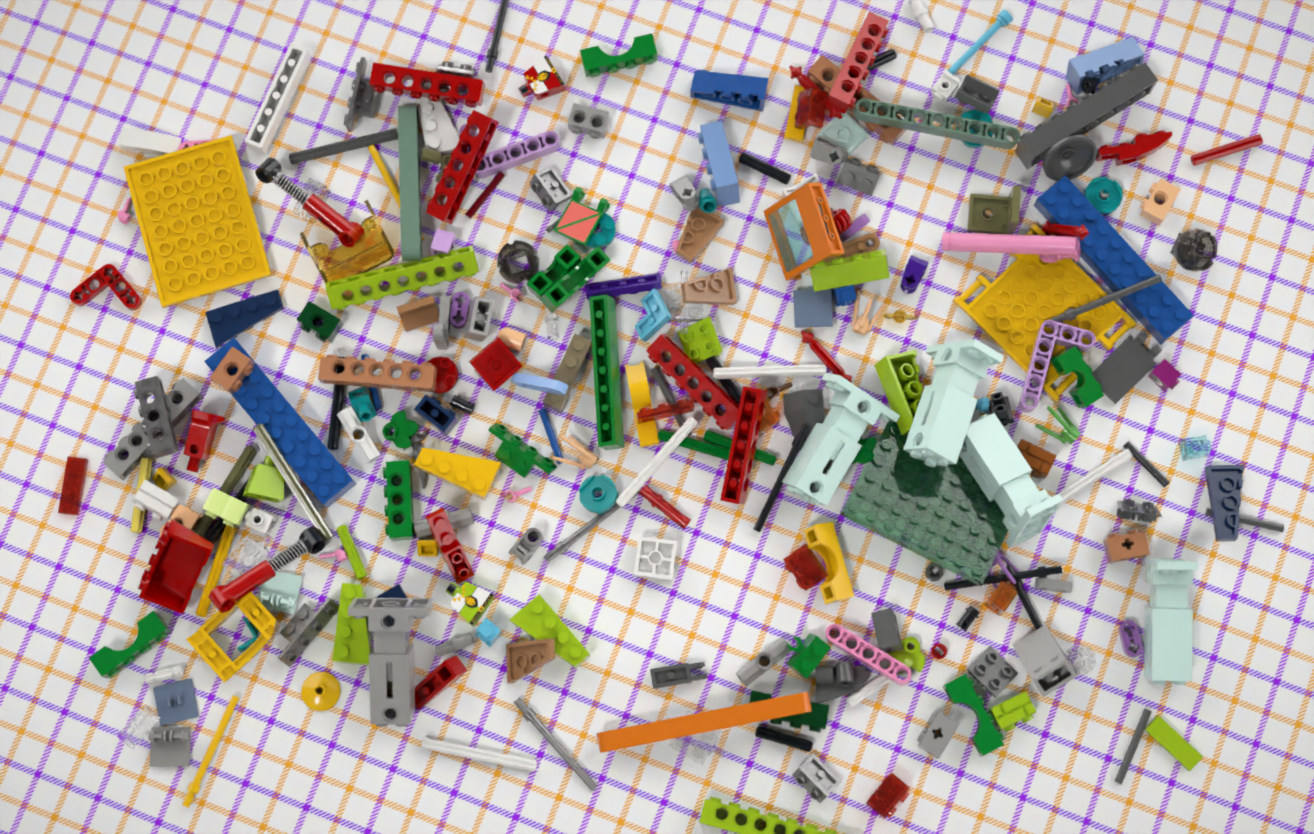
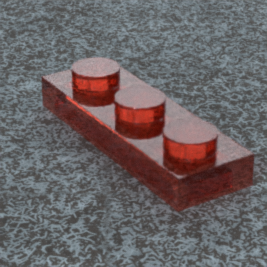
(664, 410)
(73, 486)

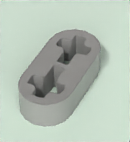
(1053, 585)

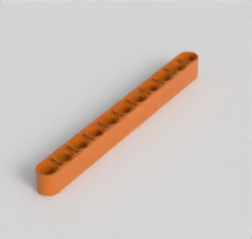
(704, 722)

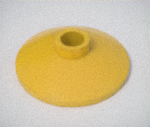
(330, 693)

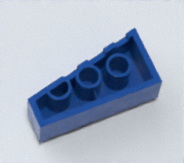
(730, 89)

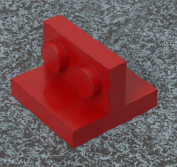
(495, 364)

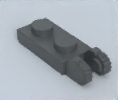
(675, 675)

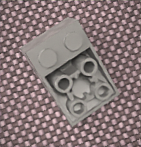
(1045, 660)

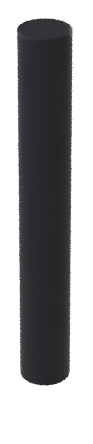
(1146, 464)

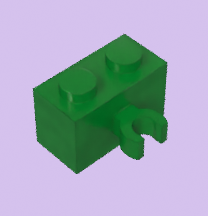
(807, 654)

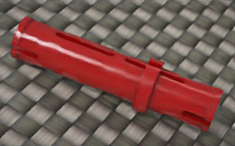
(661, 504)

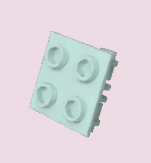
(280, 592)

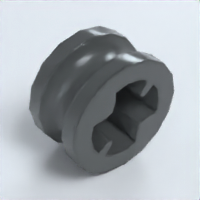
(940, 572)

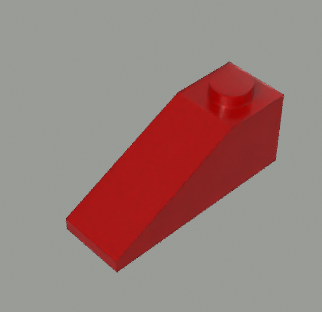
(438, 681)

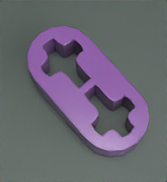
(856, 225)
(455, 309)
(1135, 637)

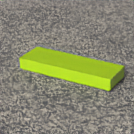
(1173, 743)

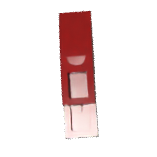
(1140, 148)
(449, 546)

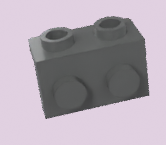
(977, 94)
(859, 176)

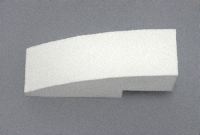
(148, 141)

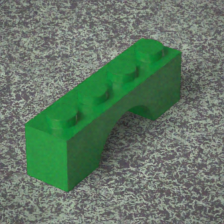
(641, 52)
(575, 279)
(150, 630)
(986, 737)

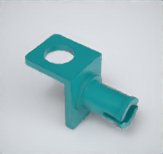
(362, 404)
(254, 631)

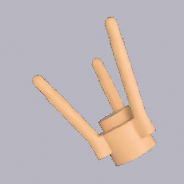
(862, 324)
(586, 457)

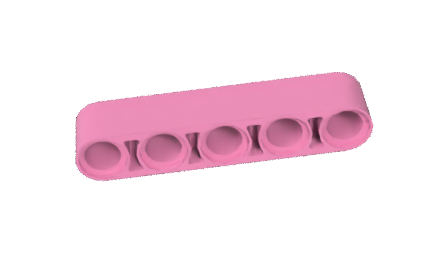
(863, 646)

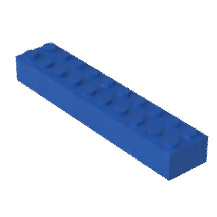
(1115, 260)
(288, 430)

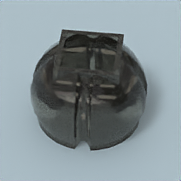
(1195, 249)
(514, 251)

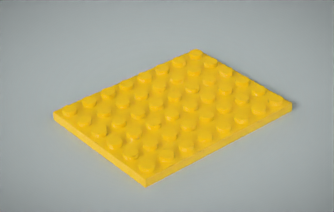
(197, 221)

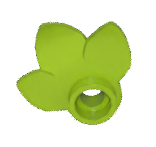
(910, 658)

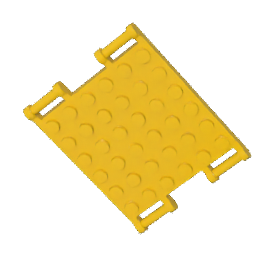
(1032, 293)

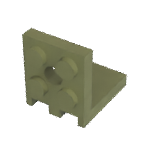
(1004, 211)

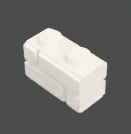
(154, 500)

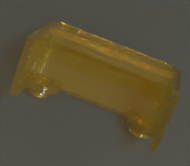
(366, 255)

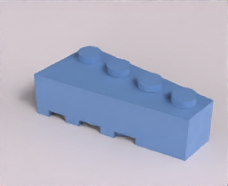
(1104, 63)

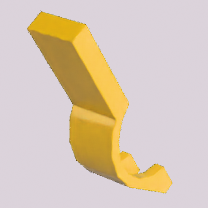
(640, 399)

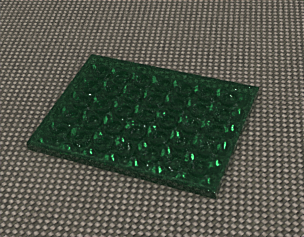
(927, 508)

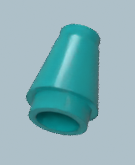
(707, 201)

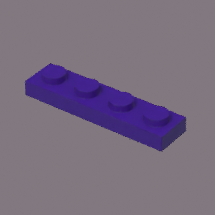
(624, 286)

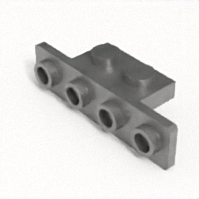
(363, 99)
(304, 628)

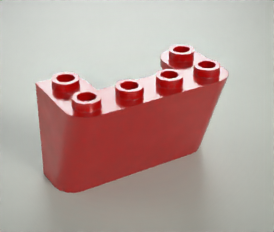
(175, 567)

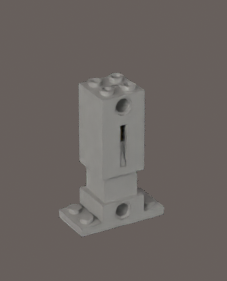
(391, 656)

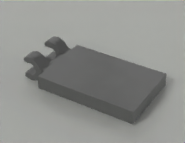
(1125, 367)

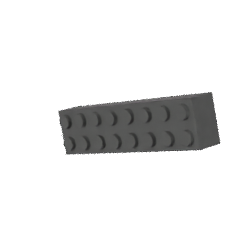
(1087, 114)

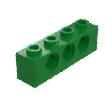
(405, 530)

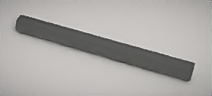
(667, 394)
(1255, 522)
(1133, 746)

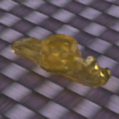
(900, 316)

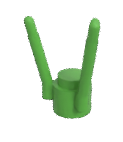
(1070, 432)

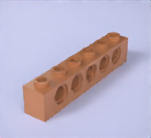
(825, 67)
(424, 383)

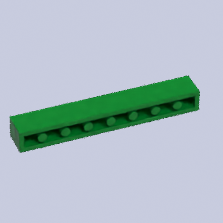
(606, 372)

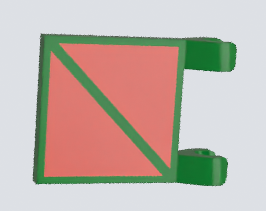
(580, 220)

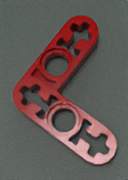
(104, 282)

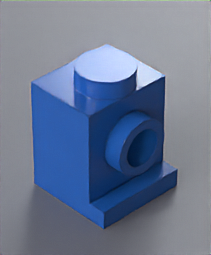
(844, 295)

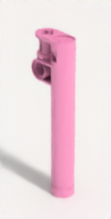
(1047, 247)

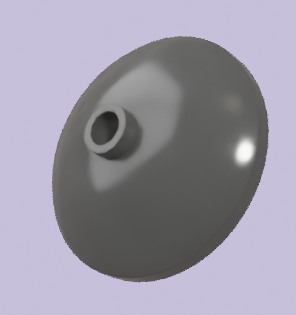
(1069, 157)

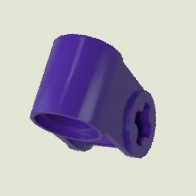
(913, 272)

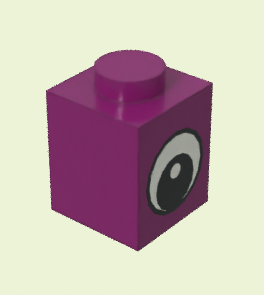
(1165, 375)

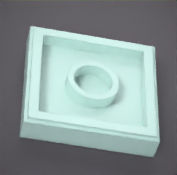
(844, 133)

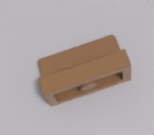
(418, 313)

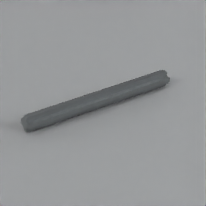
(343, 146)

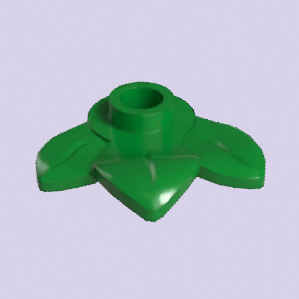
(403, 430)
(865, 453)

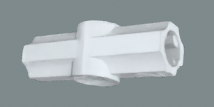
(352, 424)

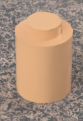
(512, 338)

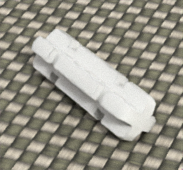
(164, 674)

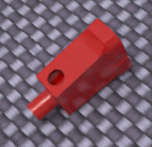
(200, 437)

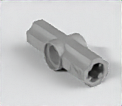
(457, 519)
(753, 669)

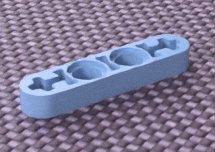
(539, 383)

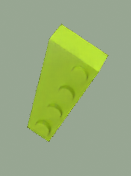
(850, 270)
(901, 385)
(543, 623)
(352, 635)

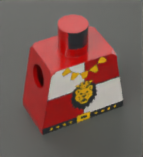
(542, 80)

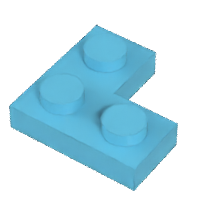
(656, 315)

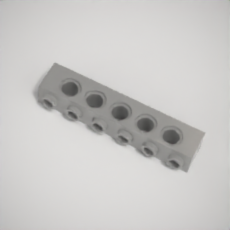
(123, 468)

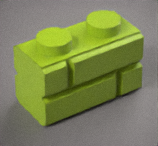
(1012, 711)

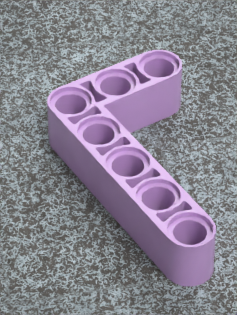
(521, 147)
(1044, 357)

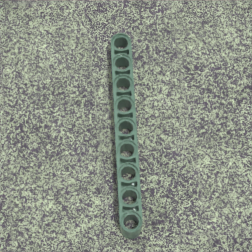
(945, 121)
(409, 183)

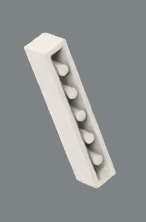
(278, 99)

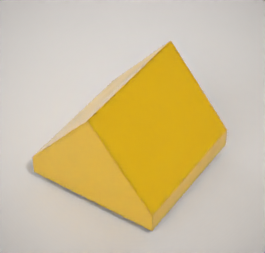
(1043, 107)
(164, 479)
(427, 548)

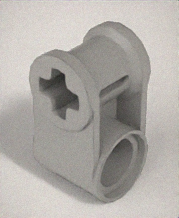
(825, 151)
(685, 192)
(526, 546)

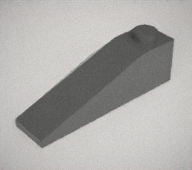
(803, 408)

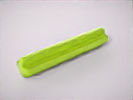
(351, 551)

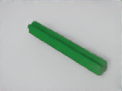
(726, 442)
(697, 445)

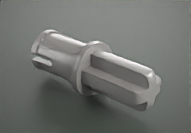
(454, 645)

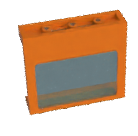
(803, 230)

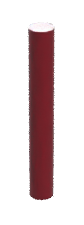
(485, 194)

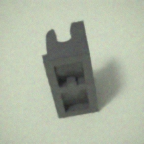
(887, 630)

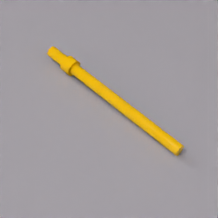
(384, 172)
(193, 786)

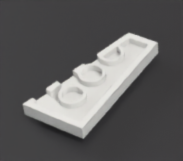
(436, 125)

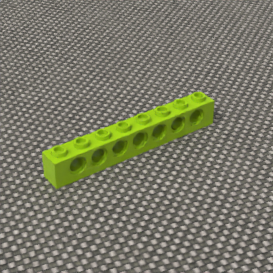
(408, 269)
(709, 818)

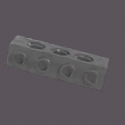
(168, 443)

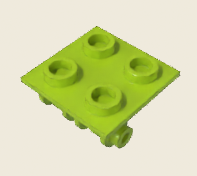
(701, 341)

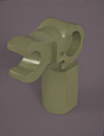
(435, 158)

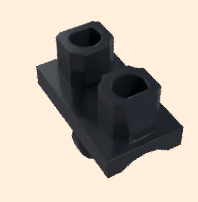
(1001, 407)

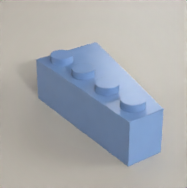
(720, 163)

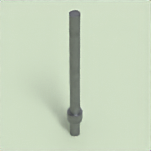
(561, 547)
(529, 715)

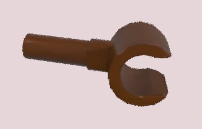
(776, 390)

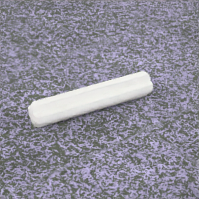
(867, 690)

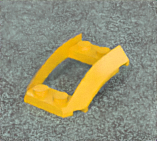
(214, 655)

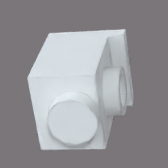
(948, 80)
(264, 526)

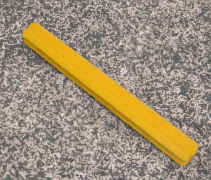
(216, 569)

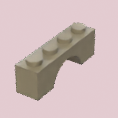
(568, 370)

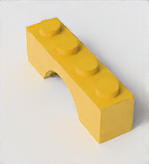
(824, 540)

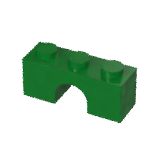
(562, 264)
(1087, 388)

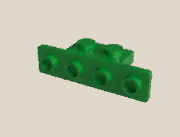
(518, 454)

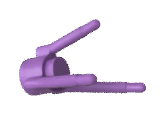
(998, 560)

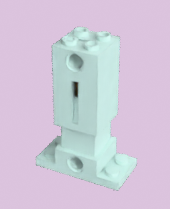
(949, 401)
(834, 442)
(1006, 479)
(1168, 621)

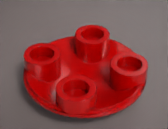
(446, 374)

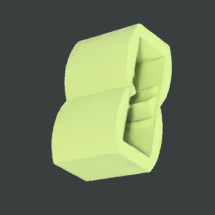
(225, 507)

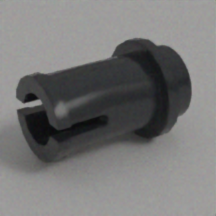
(1086, 83)
(462, 404)
(968, 617)

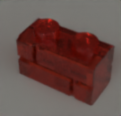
(887, 796)

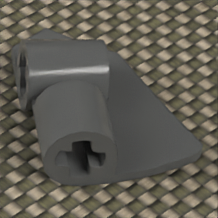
(839, 680)

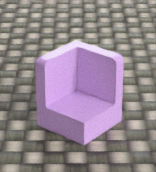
(442, 242)

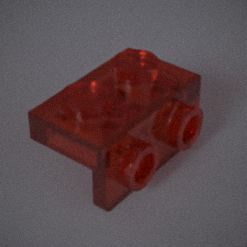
(810, 108)
(805, 567)

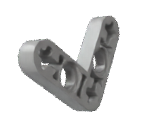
(442, 329)

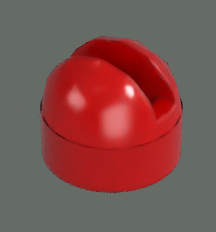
(936, 654)

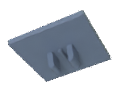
(812, 308)
(176, 702)

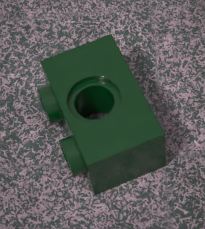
(313, 313)

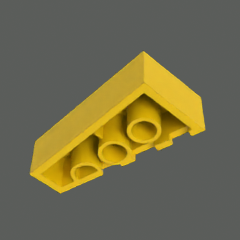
(461, 471)

